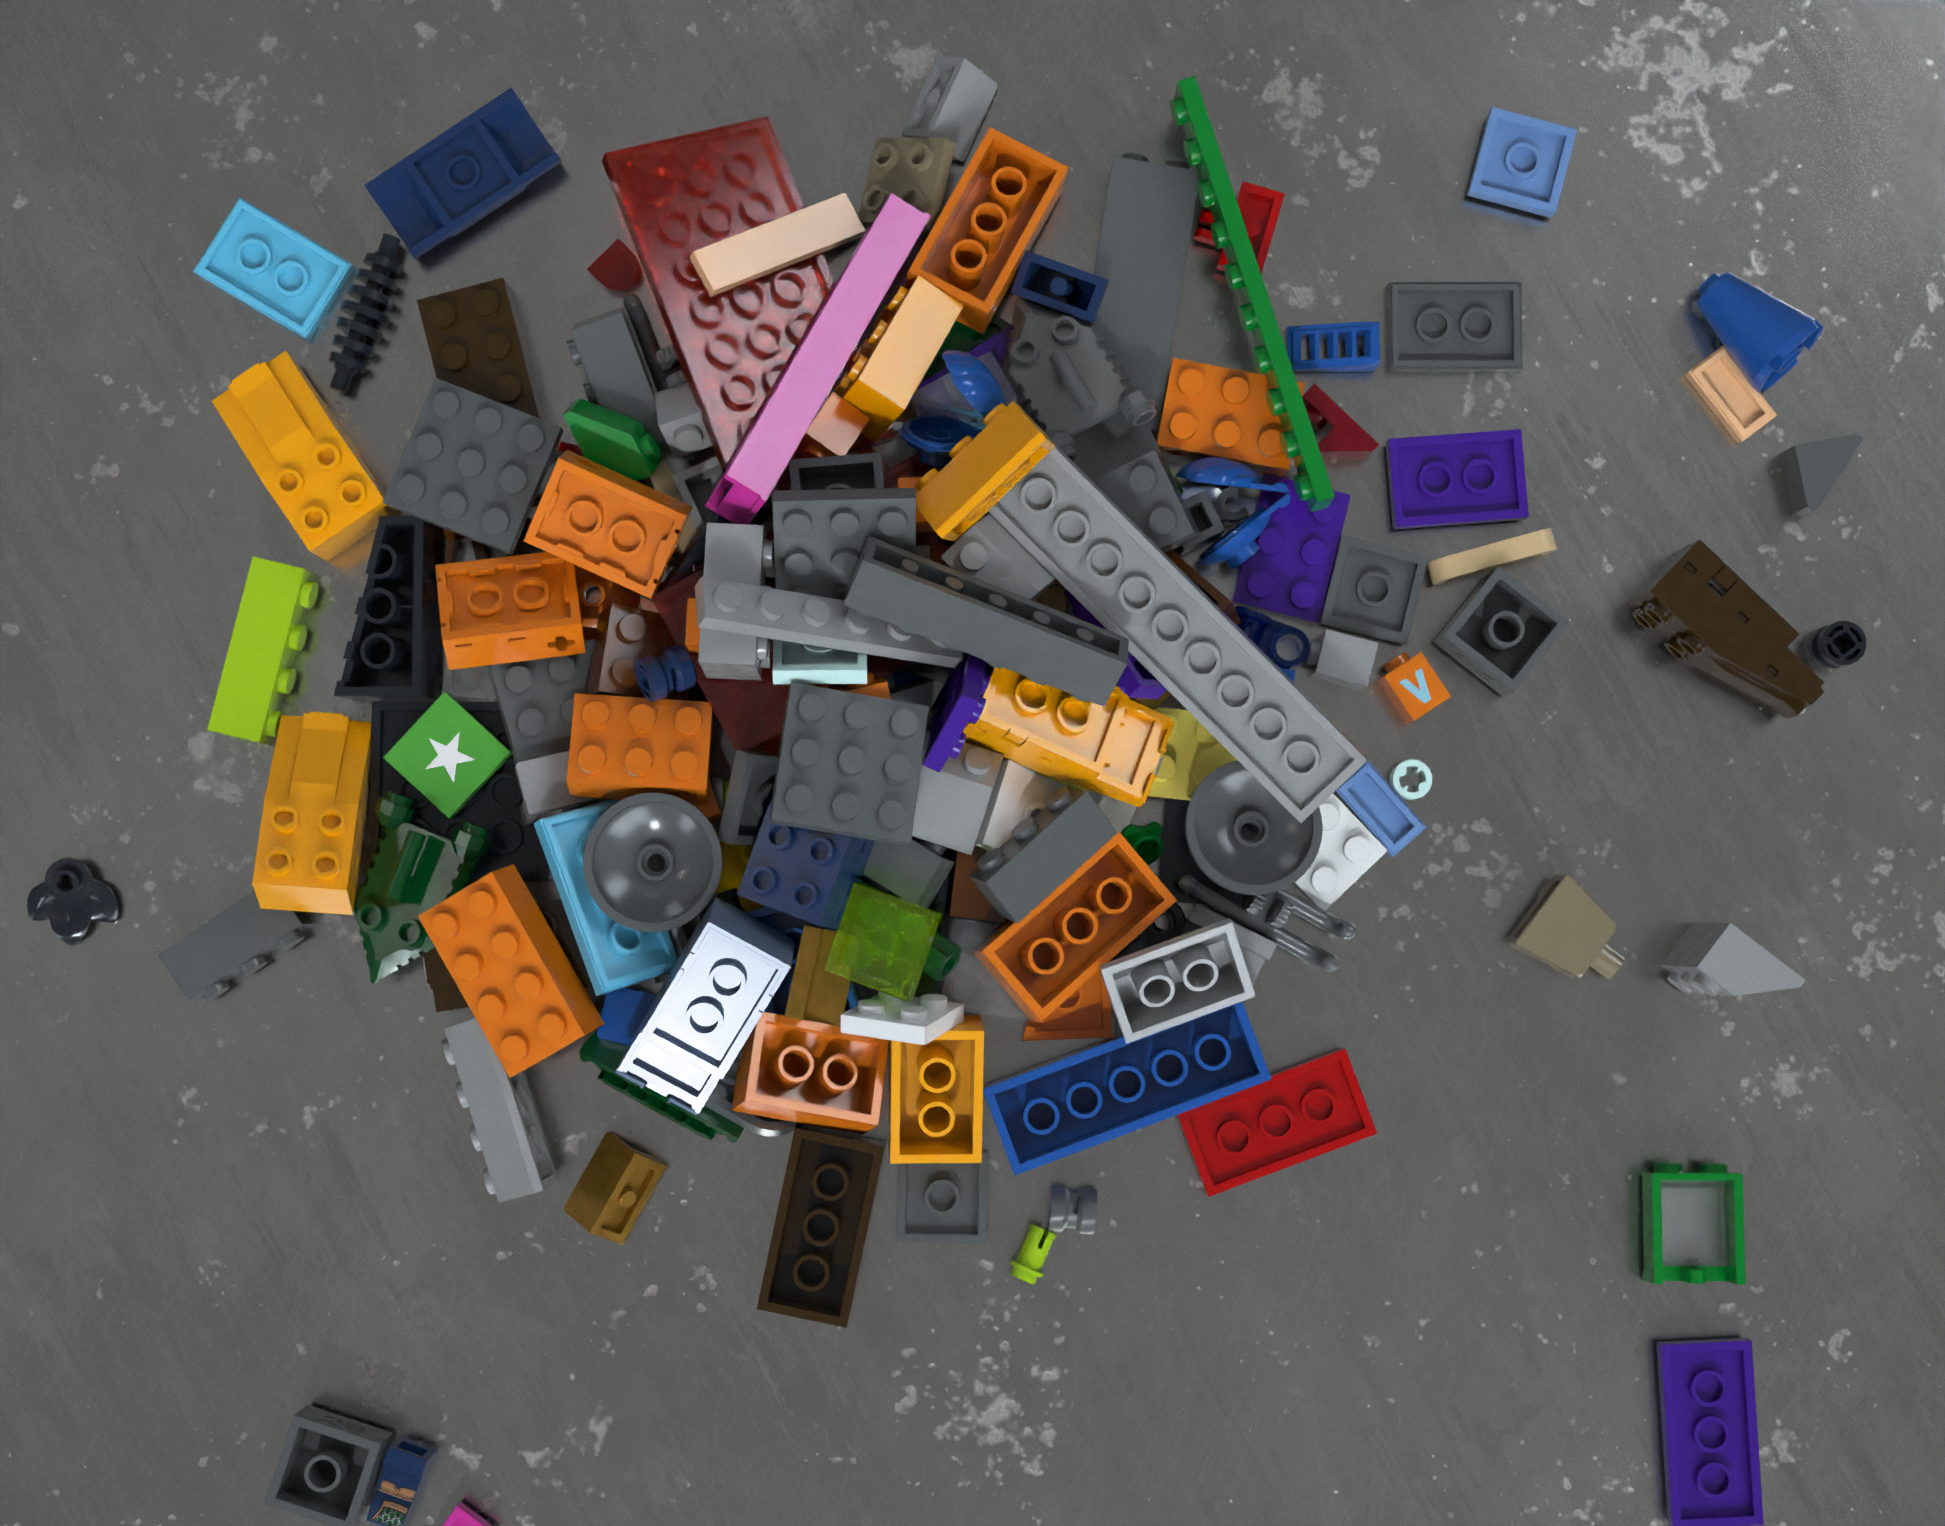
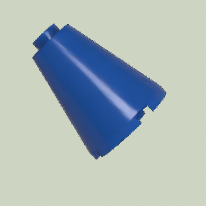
(1756, 328)

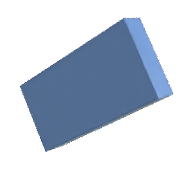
(1380, 809)

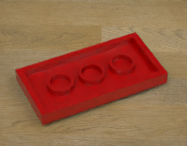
(1277, 1122)

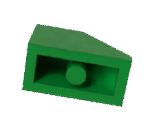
(613, 439)

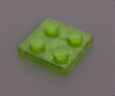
(883, 942)

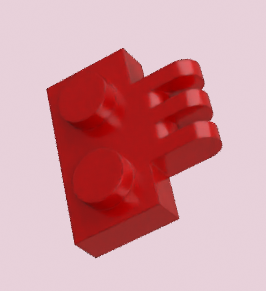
(1259, 212)

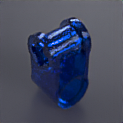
(1267, 632)

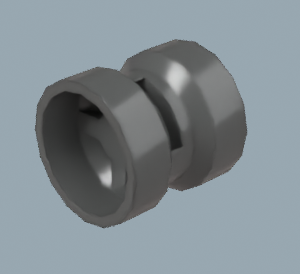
(1061, 1210)

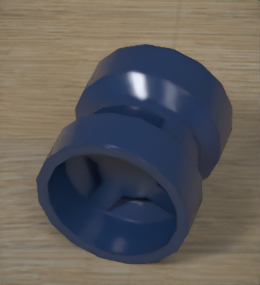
(665, 673)

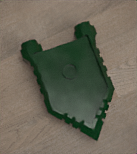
(406, 879)

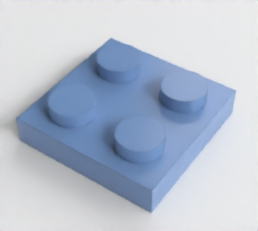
(1522, 162)

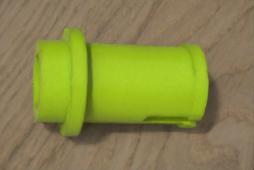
(1032, 1254)

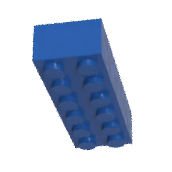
(1123, 1086)

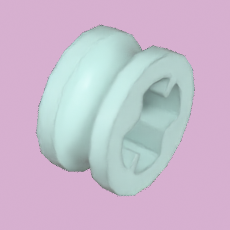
(1420, 788)

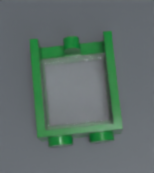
(1693, 1224)

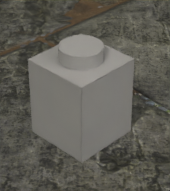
(681, 420)
(1342, 659)

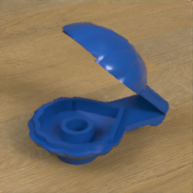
(938, 434)
(1238, 542)

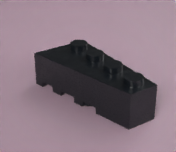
(398, 617)

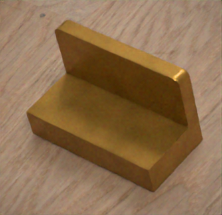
(814, 991)
(614, 1189)

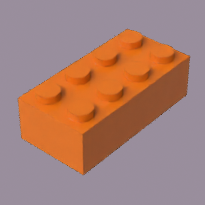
(989, 225)
(1075, 929)
(511, 969)

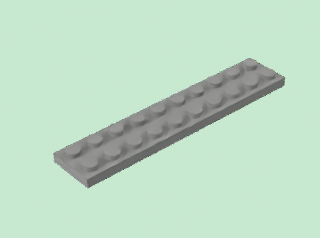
(1179, 634)

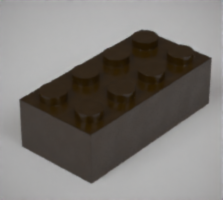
(482, 344)
(821, 1225)

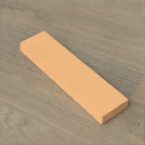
(777, 244)

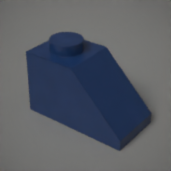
(1059, 286)

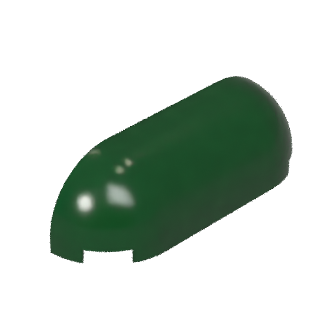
(606, 1056)

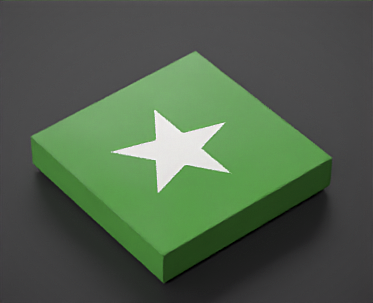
(448, 755)

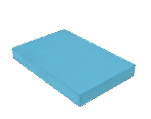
(274, 269)

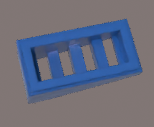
(1332, 332)

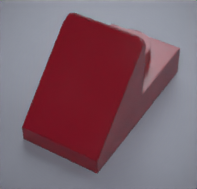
(1344, 436)

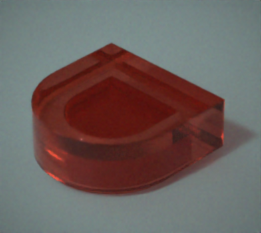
(617, 269)

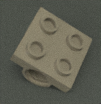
(910, 170)

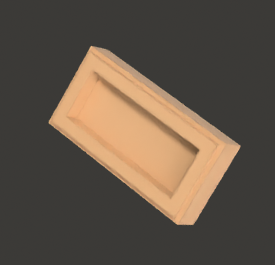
(1730, 395)

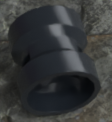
(1826, 645)

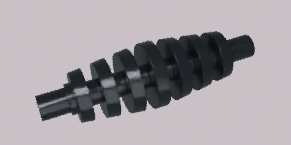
(365, 313)

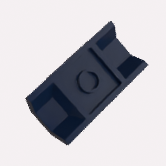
(463, 174)

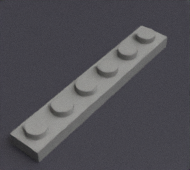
(810, 621)

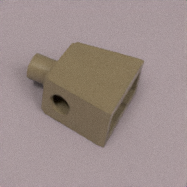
(1568, 932)

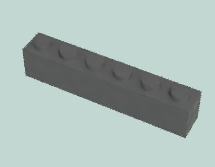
(986, 622)

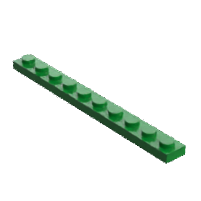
(1256, 309)

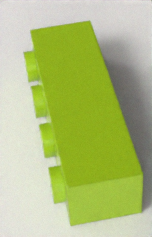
(263, 651)

